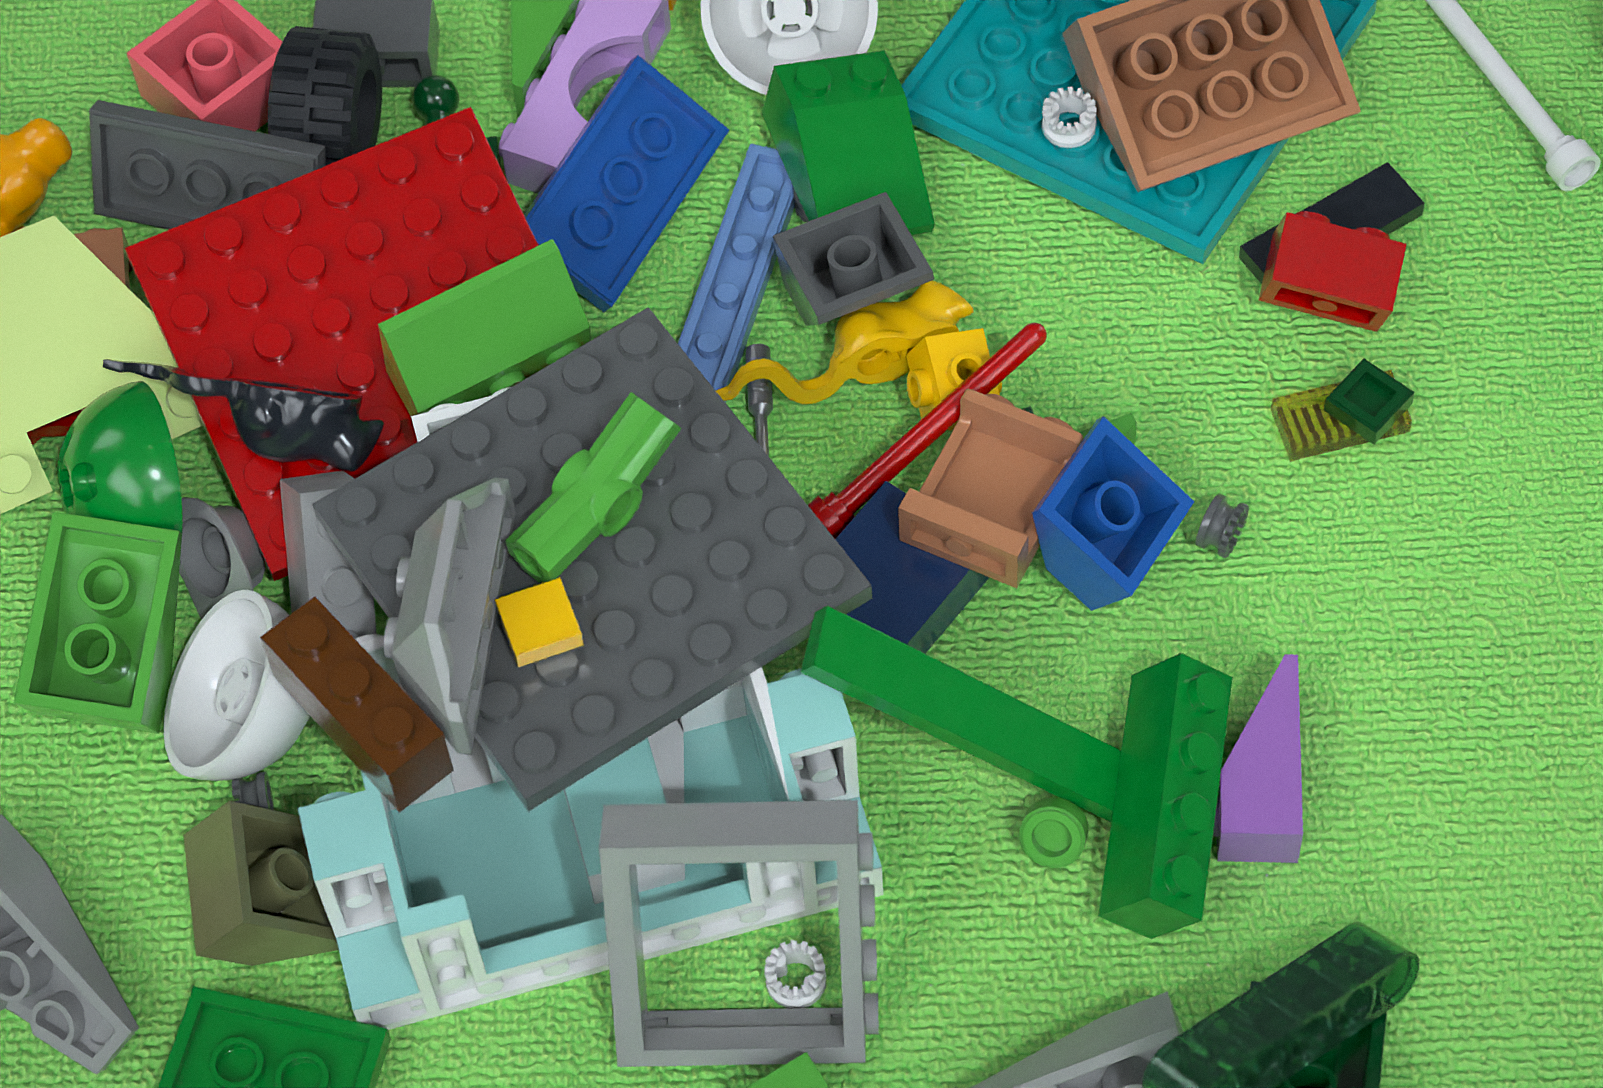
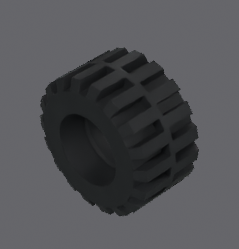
(327, 90)

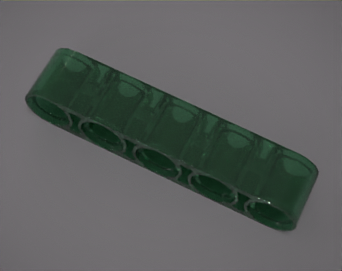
(1290, 1015)

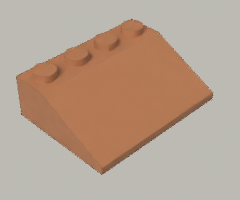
(1207, 79)

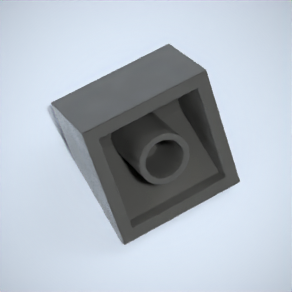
(849, 260)

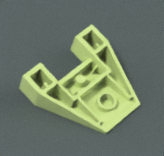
(56, 327)

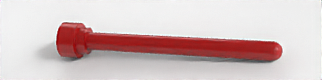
(838, 510)

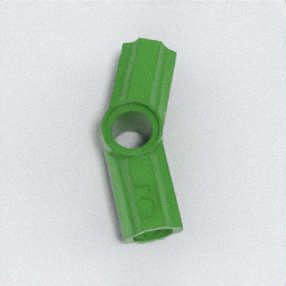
(593, 491)

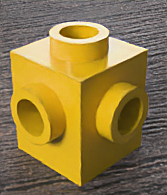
(942, 364)

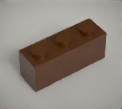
(357, 704)

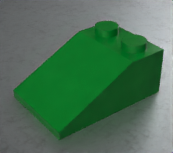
(847, 136)

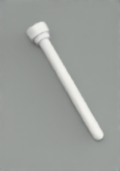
(1568, 159)

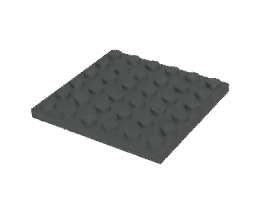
(669, 609)

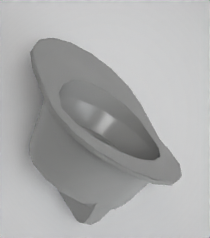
(217, 553)

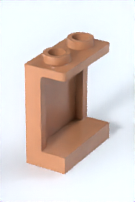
(987, 486)

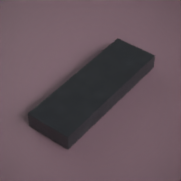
(1373, 201)

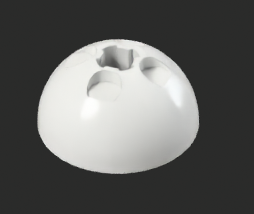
(752, 42)
(223, 703)

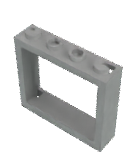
(737, 834)

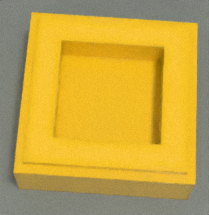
(539, 622)

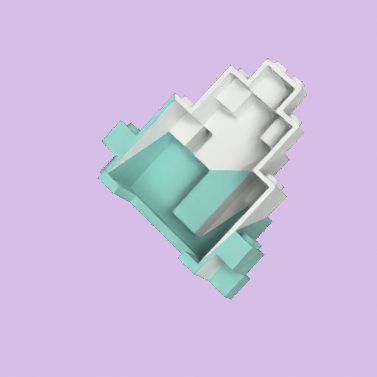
(493, 901)

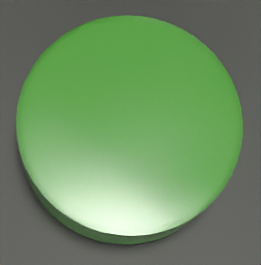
(1053, 832)

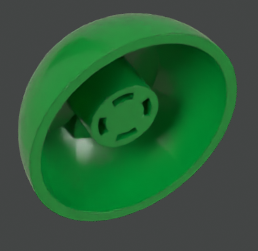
(122, 461)

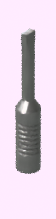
(760, 396)

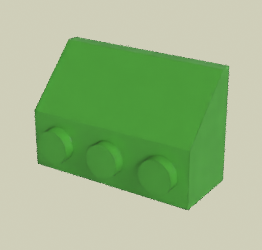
(485, 332)

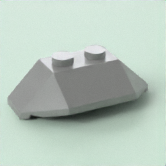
(451, 608)

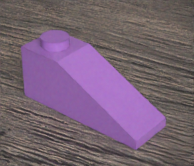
(1262, 779)

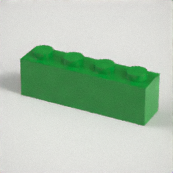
(1166, 797)

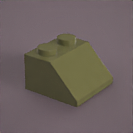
(254, 888)

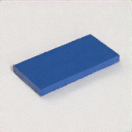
(623, 180)

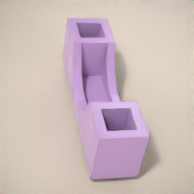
(595, 48)

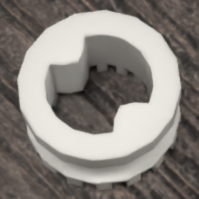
(1064, 102)
(777, 967)

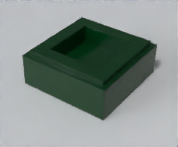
(1368, 401)

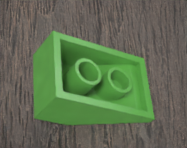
(102, 624)

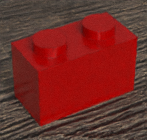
(1333, 270)

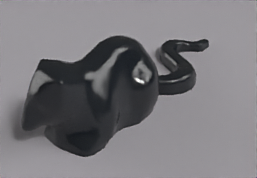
(280, 418)

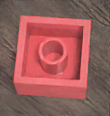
(208, 65)

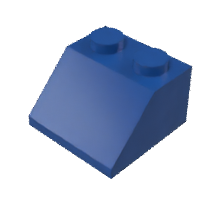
(1107, 517)

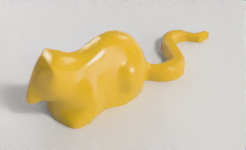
(867, 346)

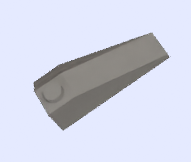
(50, 964)

